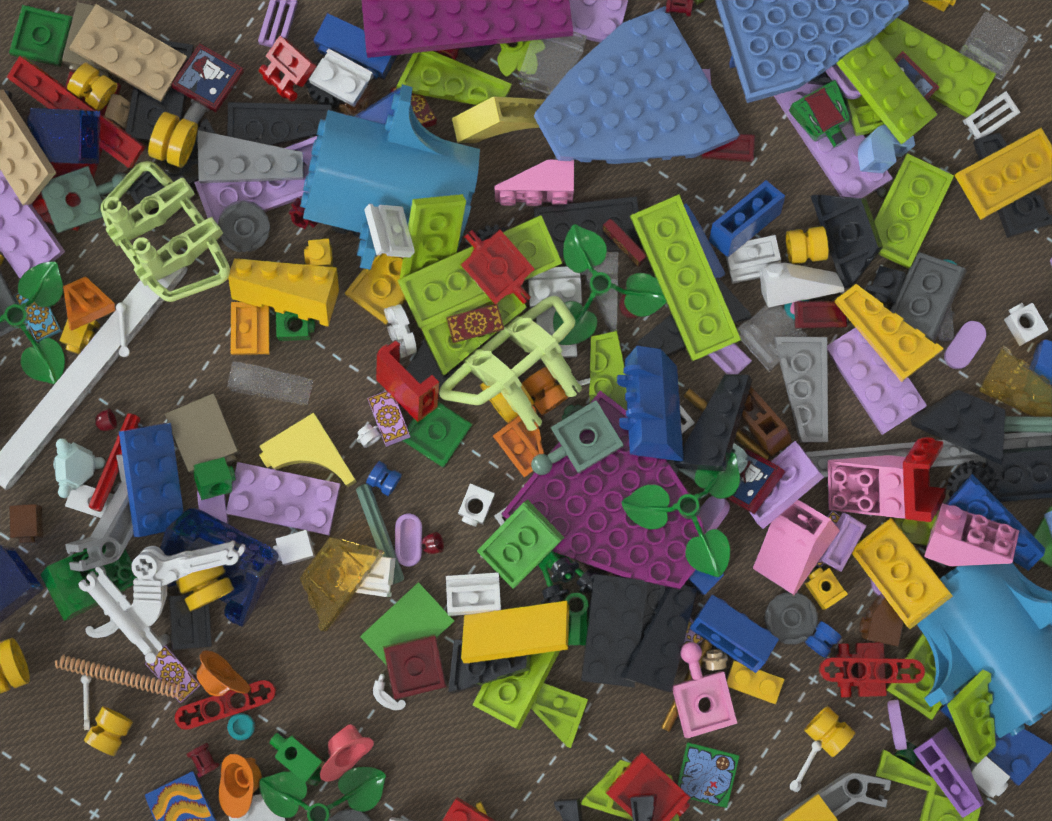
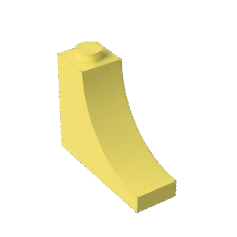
(495, 117)
(305, 444)

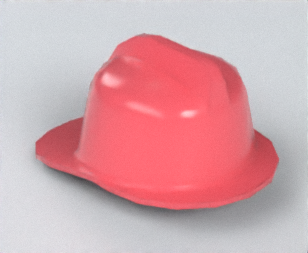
(344, 752)

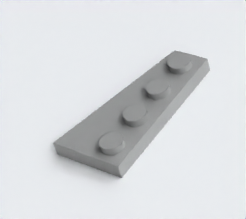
(238, 160)
(806, 383)

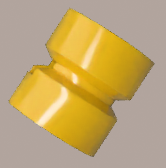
(94, 88)
(807, 245)
(829, 731)
(107, 732)

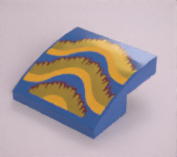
(180, 801)

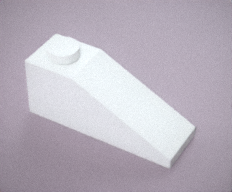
(793, 283)

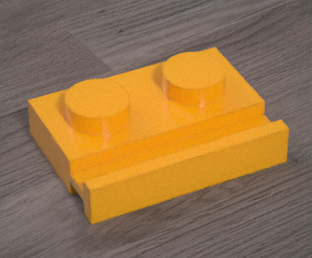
(250, 329)

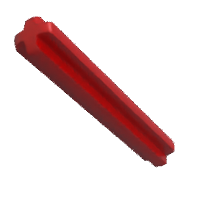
(111, 468)

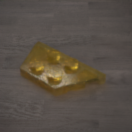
(336, 576)

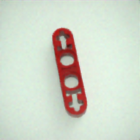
(871, 674)
(225, 704)

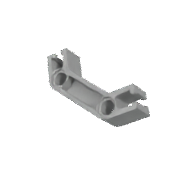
(112, 530)
(839, 798)

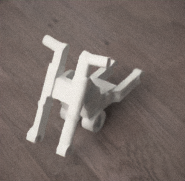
(151, 590)

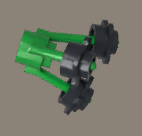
(563, 570)

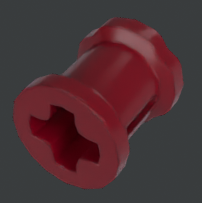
(679, 8)
(203, 760)

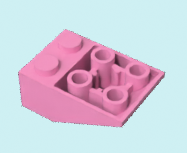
(546, 182)
(867, 485)
(969, 539)
(794, 545)

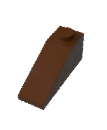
(765, 424)
(881, 623)

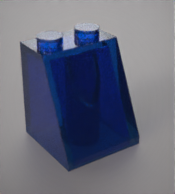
(66, 134)
(16, 582)

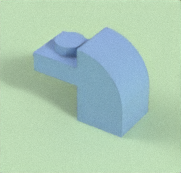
(880, 150)

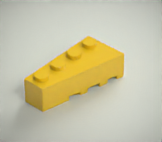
(286, 287)

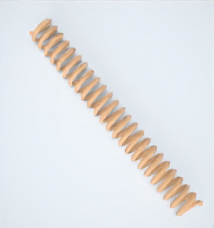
(117, 675)

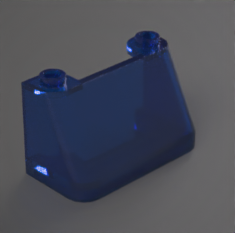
(248, 575)

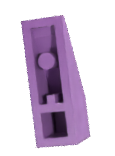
(950, 770)

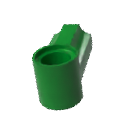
(577, 622)

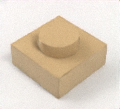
(118, 110)

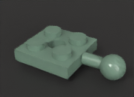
(81, 183)
(580, 454)

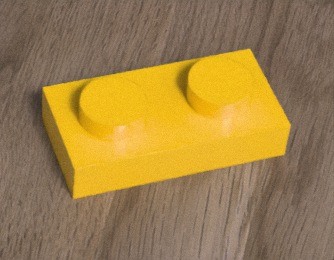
(759, 684)

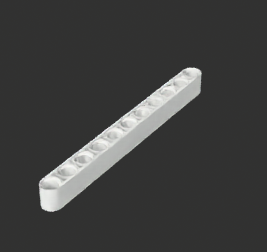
(79, 380)

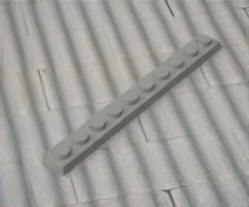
(949, 456)

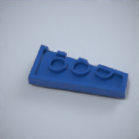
(978, 500)
(1015, 754)

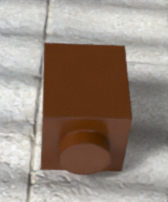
(26, 523)

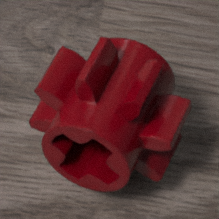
(297, 215)

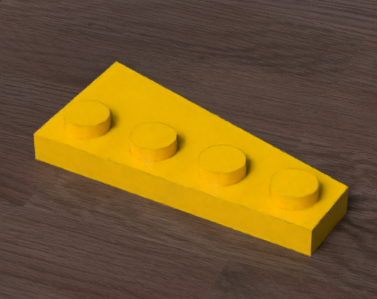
(892, 338)

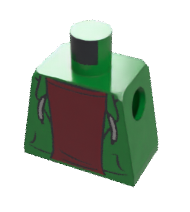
(822, 114)
(307, 762)

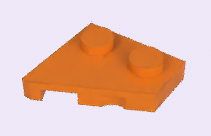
(85, 303)
(520, 444)

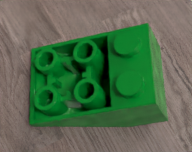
(64, 582)

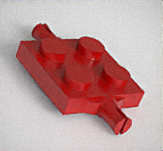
(497, 266)

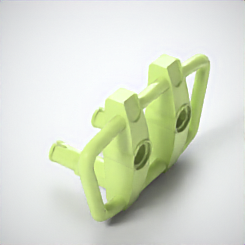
(153, 264)
(501, 379)

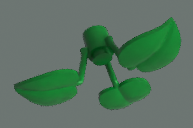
(582, 252)
(44, 287)
(650, 506)
(285, 791)

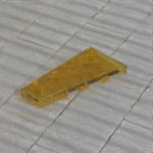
(1018, 385)

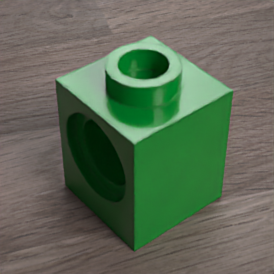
(285, 334)
(213, 478)

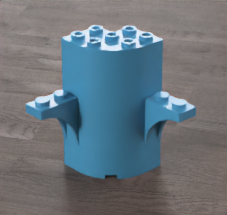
(382, 165)
(996, 626)

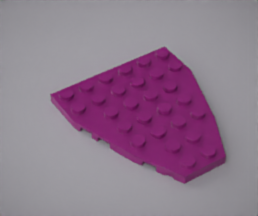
(591, 515)

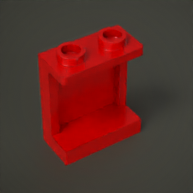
(402, 386)
(920, 499)
(645, 778)

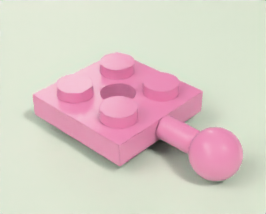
(690, 692)

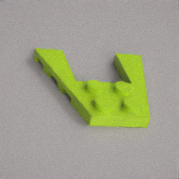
(936, 805)

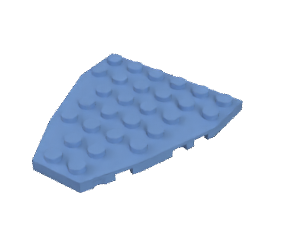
(793, 41)
(635, 99)

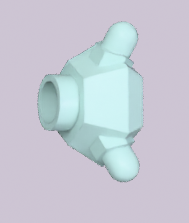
(74, 466)

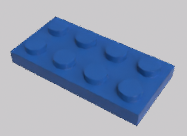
(151, 478)

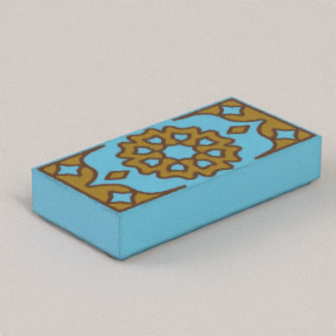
(41, 320)

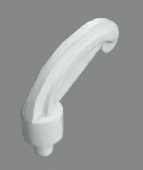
(102, 631)
(383, 698)

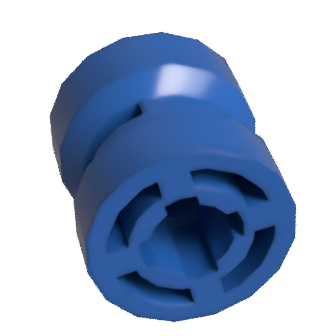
(379, 474)
(823, 639)

